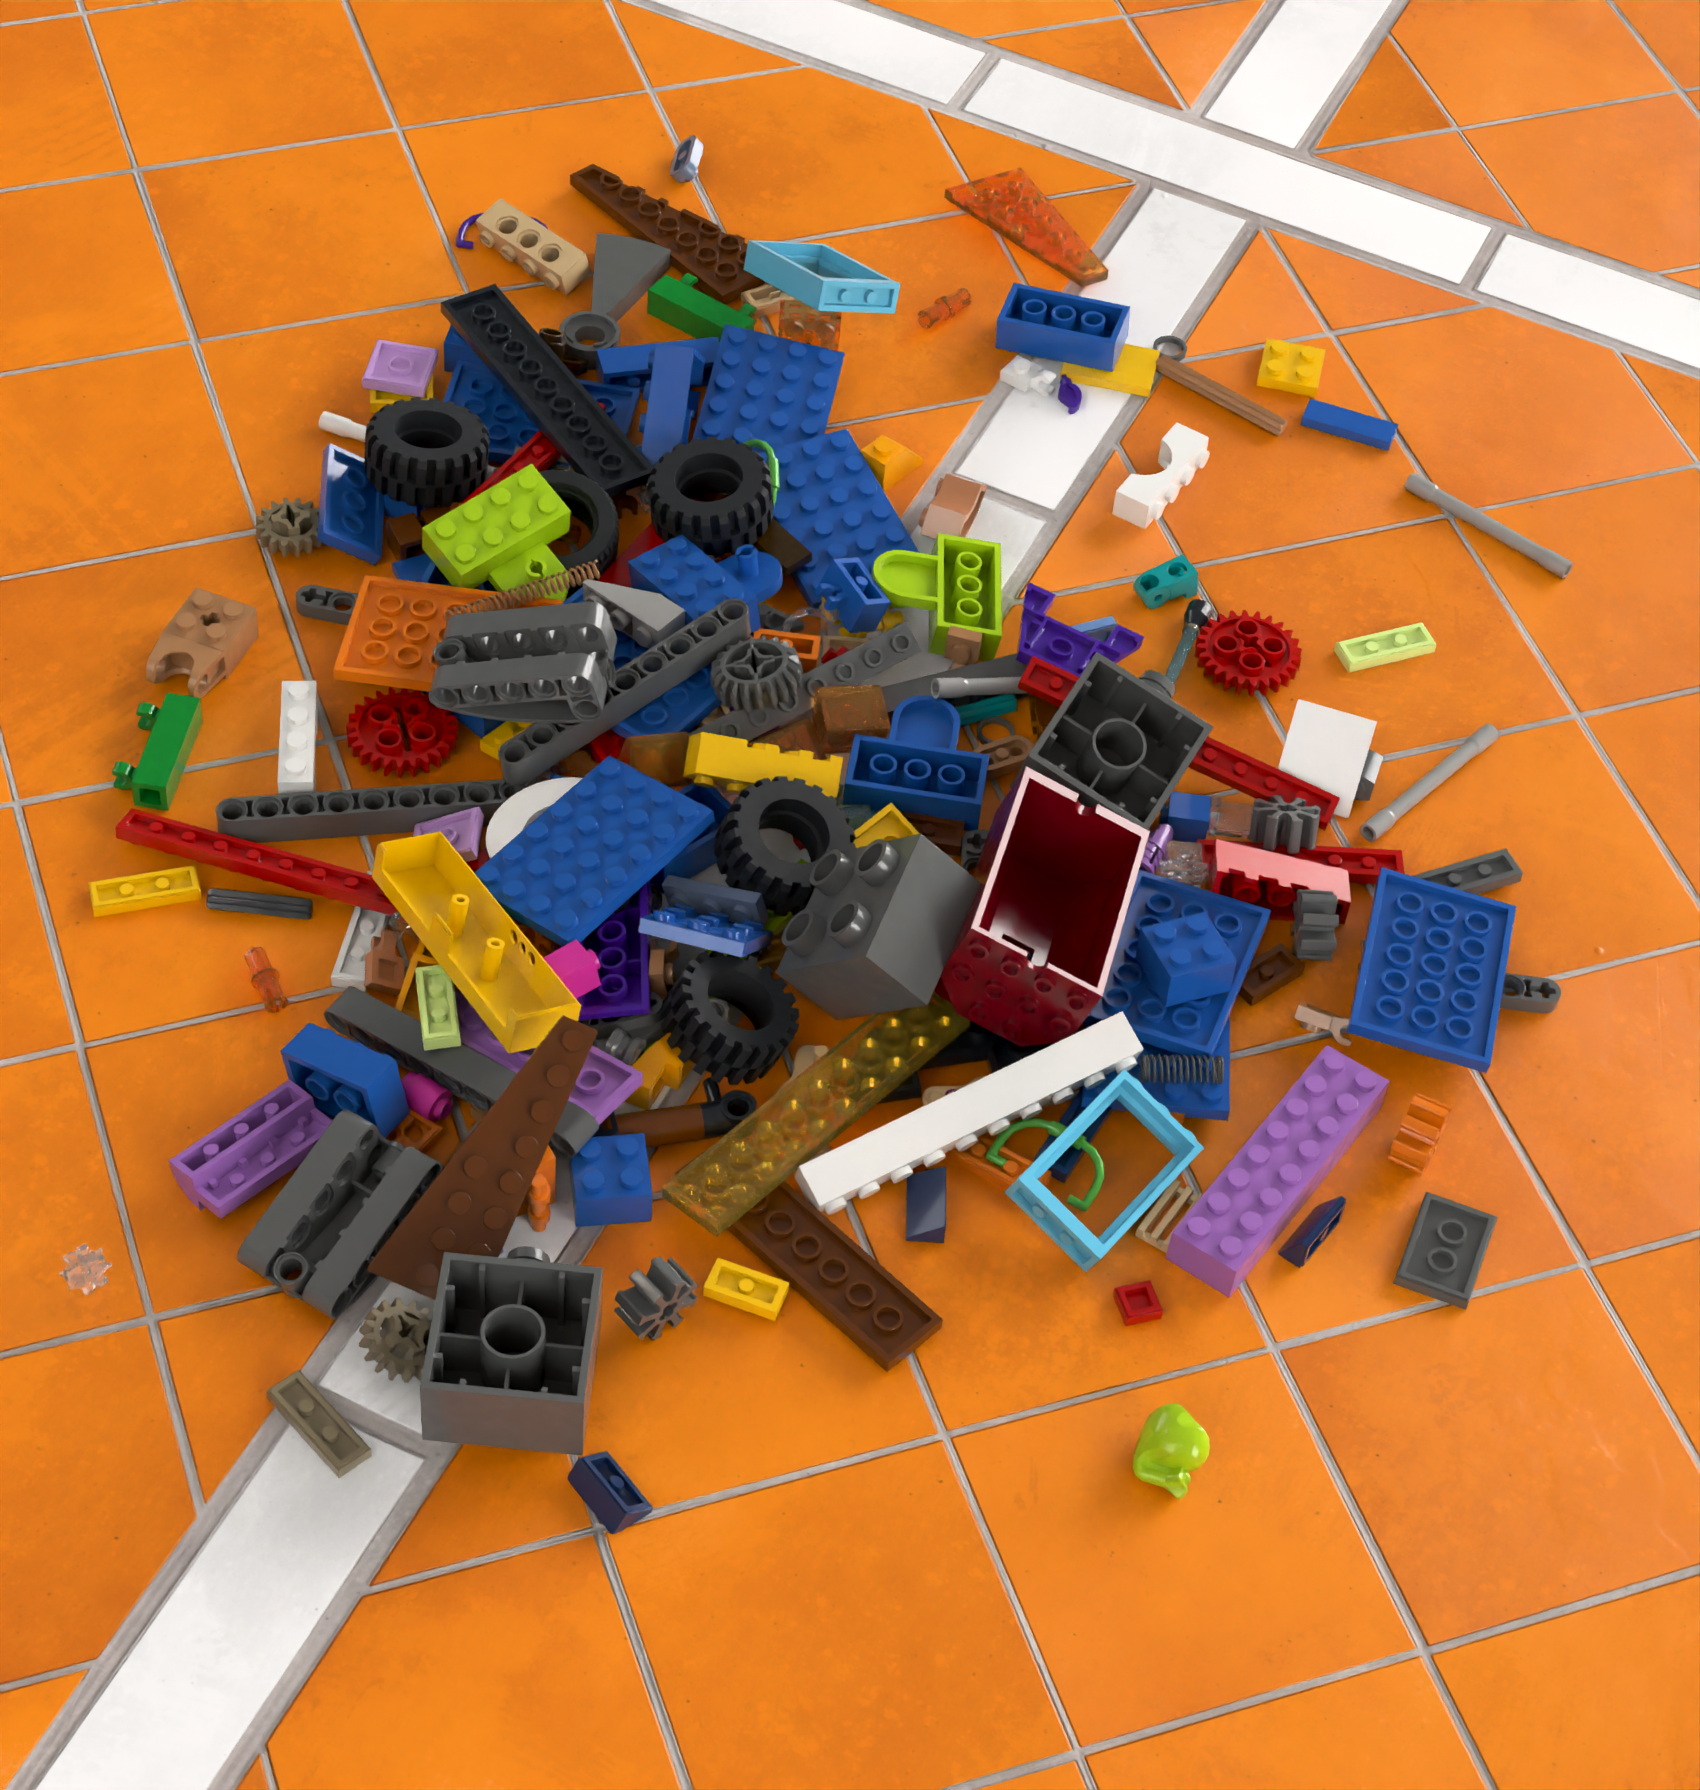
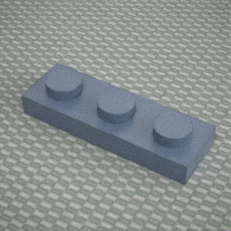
(717, 898)

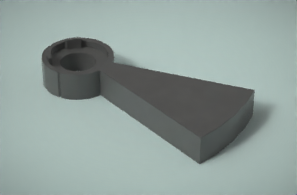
(622, 275)

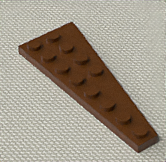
(694, 242)
(490, 1173)

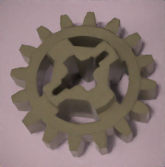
(288, 527)
(403, 1338)

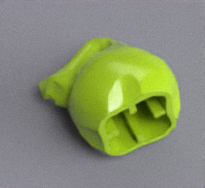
(1170, 1448)

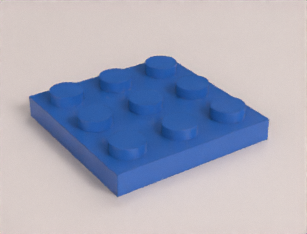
(706, 931)

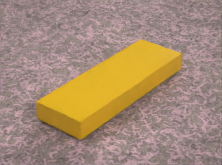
(144, 890)

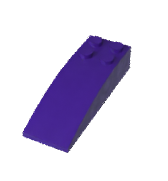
(623, 962)

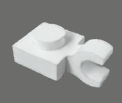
(1026, 374)

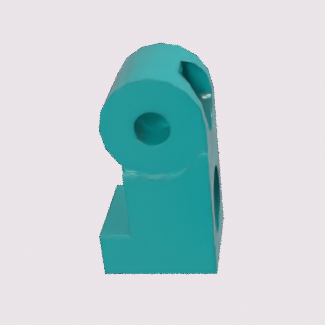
(1167, 582)

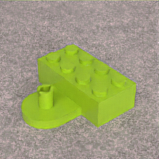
(502, 536)
(954, 583)

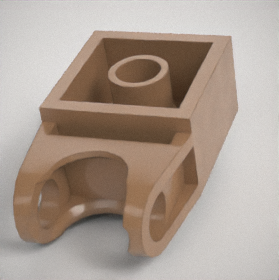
(203, 641)

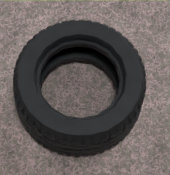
(596, 511)

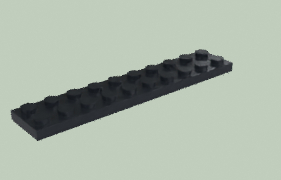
(547, 390)

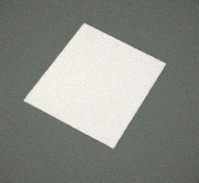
(1328, 750)

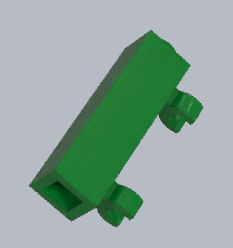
(693, 310)
(166, 751)

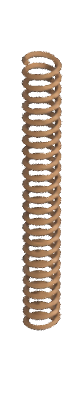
(534, 590)

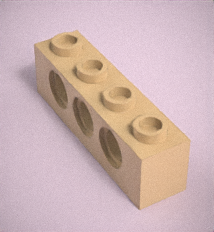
(533, 247)

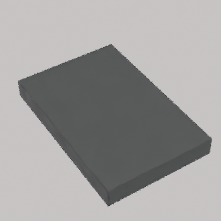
(1445, 1250)

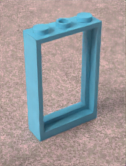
(844, 281)
(1056, 1219)

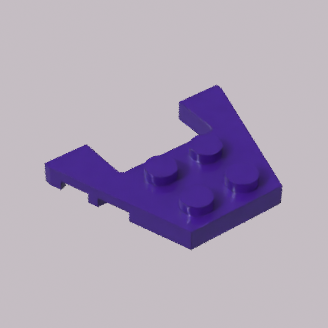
(1062, 644)

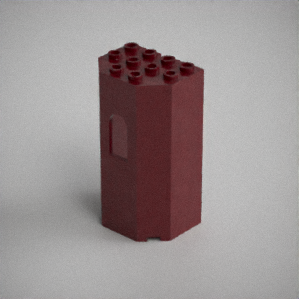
(1051, 888)

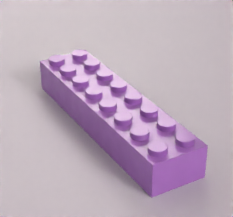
(1276, 1171)

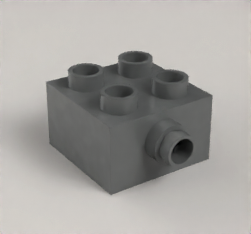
(1119, 741)
(877, 927)
(512, 1352)

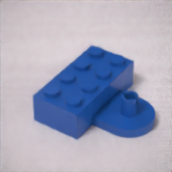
(699, 583)
(918, 765)

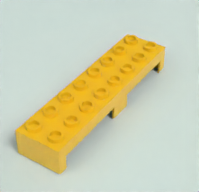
(473, 939)

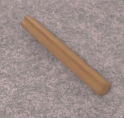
(1221, 395)

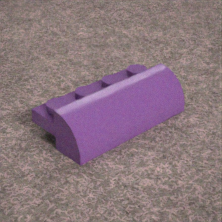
(250, 1150)

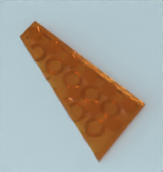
(1024, 216)

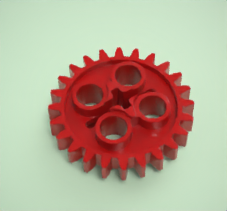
(1247, 653)
(378, 737)

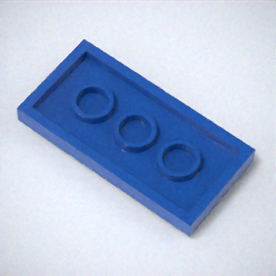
(349, 506)

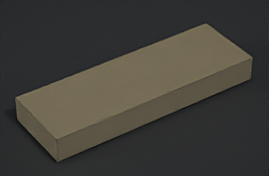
(319, 1423)

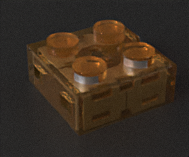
(808, 325)

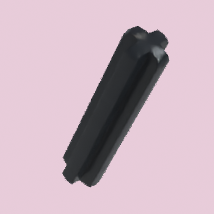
(259, 903)

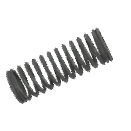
(1217, 1072)

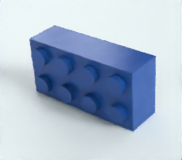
(1062, 327)

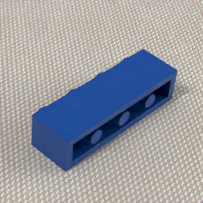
(629, 364)

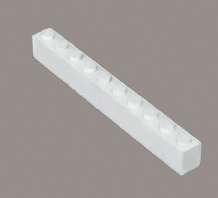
(969, 1113)

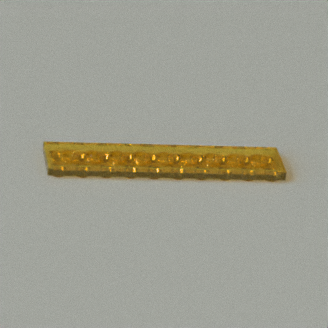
(810, 1112)

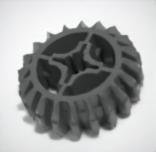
(756, 674)

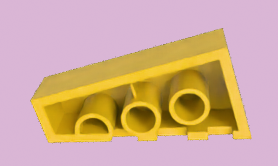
(732, 764)

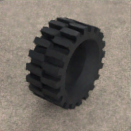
(712, 1040)

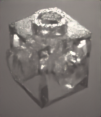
(1176, 867)

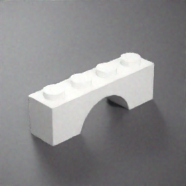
(1145, 496)
(298, 737)

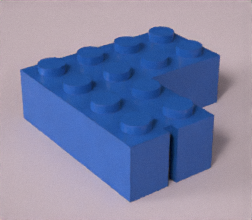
(669, 398)

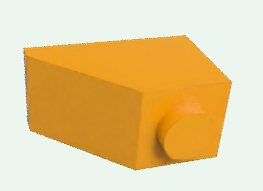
(890, 461)

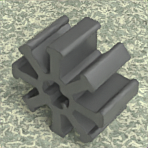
(1284, 824)
(1314, 925)
(656, 1298)

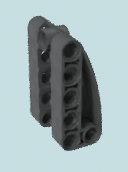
(527, 664)
(337, 1214)

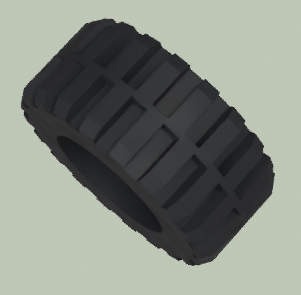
(426, 452)
(711, 468)
(786, 807)

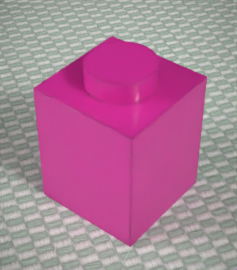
(575, 968)

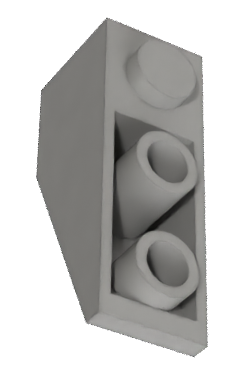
(636, 612)

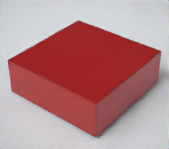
(1137, 1303)

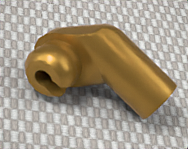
(773, 954)

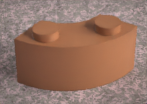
(953, 507)

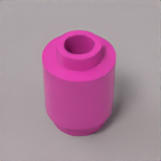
(427, 1096)

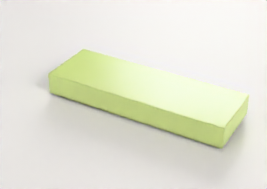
(1385, 647)
(437, 1008)

